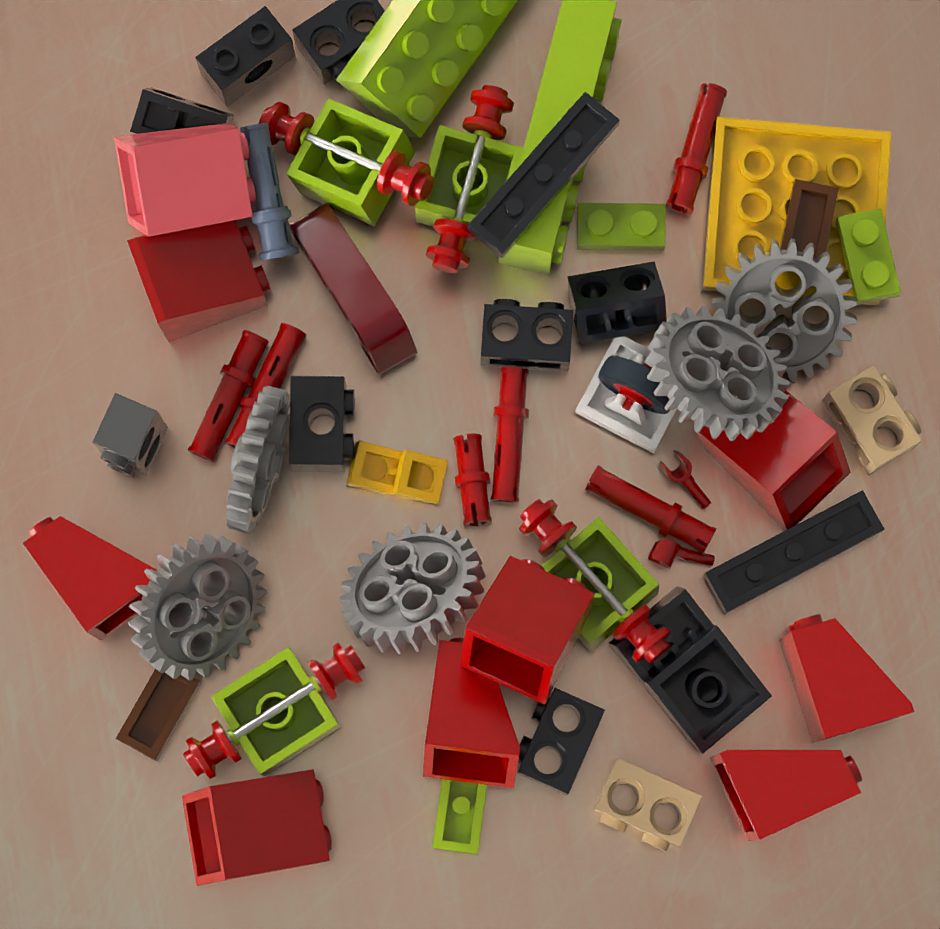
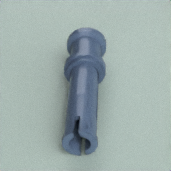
(270, 211)

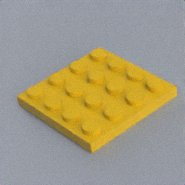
(755, 177)

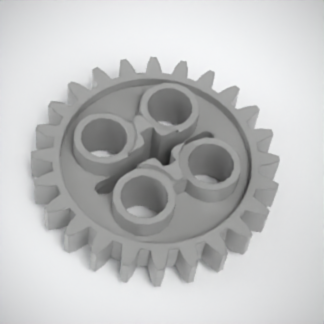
(757, 281)
(717, 373)
(258, 459)
(412, 588)
(197, 607)

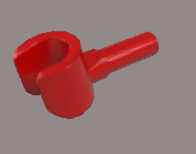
(683, 475)
(667, 550)

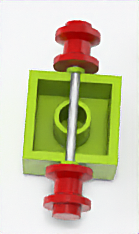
(348, 159)
(467, 175)
(606, 569)
(274, 711)

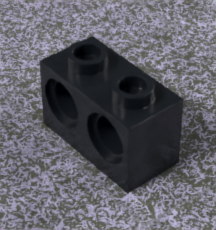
(336, 26)
(166, 111)
(617, 302)
(525, 348)
(569, 745)

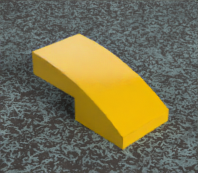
(397, 472)

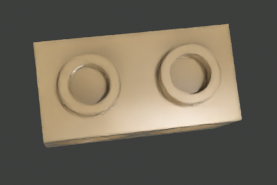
(861, 424)
(650, 793)

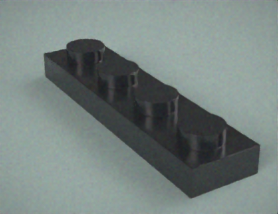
(543, 175)
(793, 552)

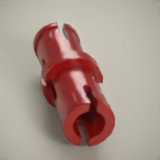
(472, 480)

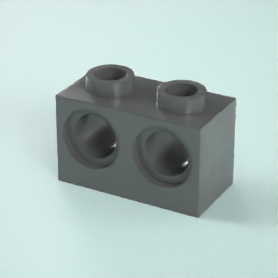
(129, 435)

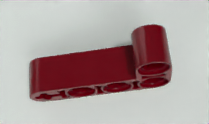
(354, 288)

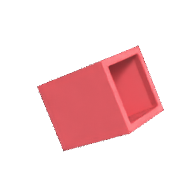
(184, 178)

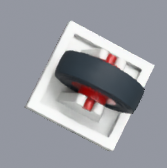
(624, 398)

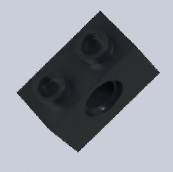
(246, 56)
(315, 397)

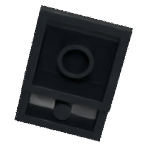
(701, 674)

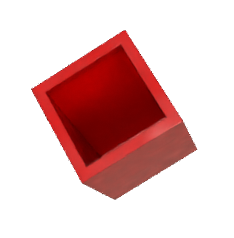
(199, 276)
(786, 465)
(88, 574)
(526, 628)
(838, 680)
(468, 725)
(784, 786)
(256, 827)

